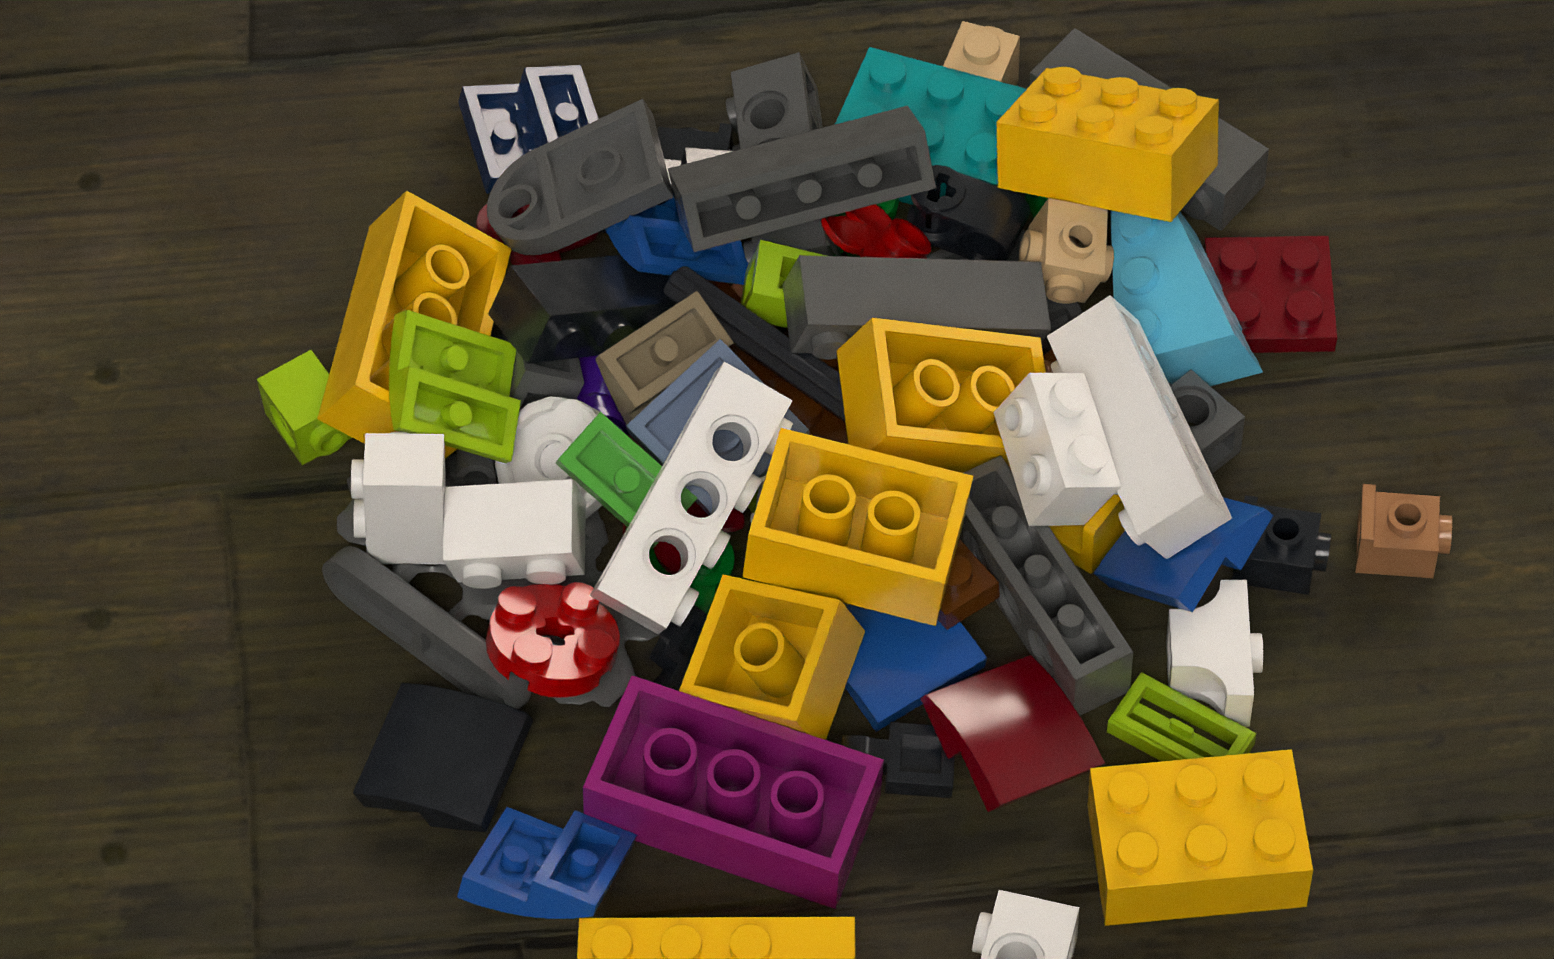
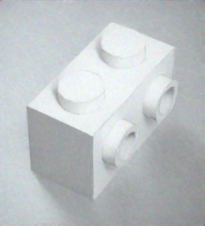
(1057, 449)
(400, 497)
(514, 532)

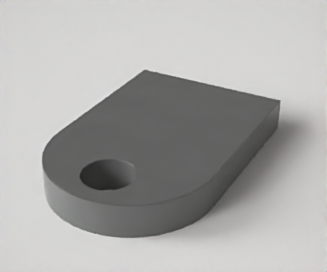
(581, 183)

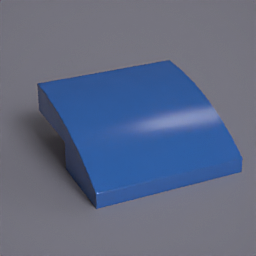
(658, 245)
(1187, 574)
(906, 661)
(546, 869)

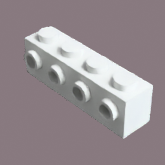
(1160, 468)

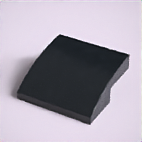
(443, 757)

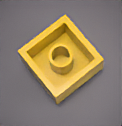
(775, 654)

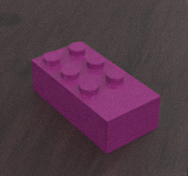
(734, 791)

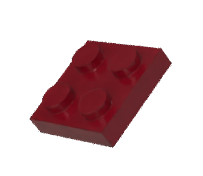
(1278, 290)

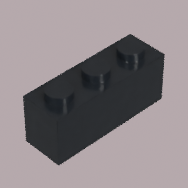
(575, 306)

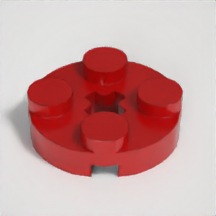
(567, 612)

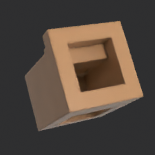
(1400, 533)

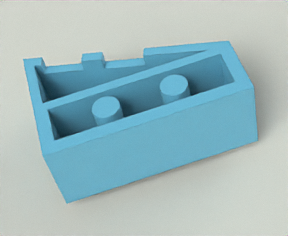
(1177, 299)

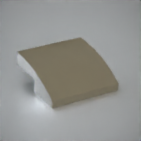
(658, 354)

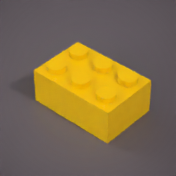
(1108, 143)
(931, 389)
(857, 526)
(1199, 837)

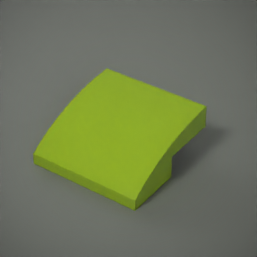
(453, 385)

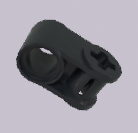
(971, 218)

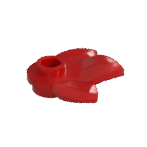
(874, 234)

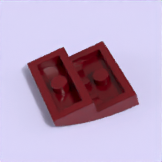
(1012, 731)

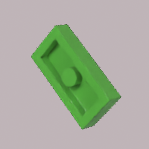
(613, 469)

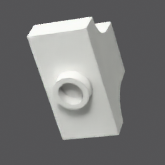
(1215, 653)

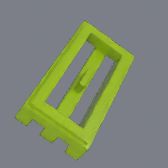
(1171, 738)

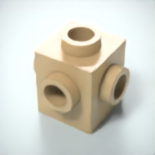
(1071, 249)

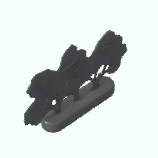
(440, 637)

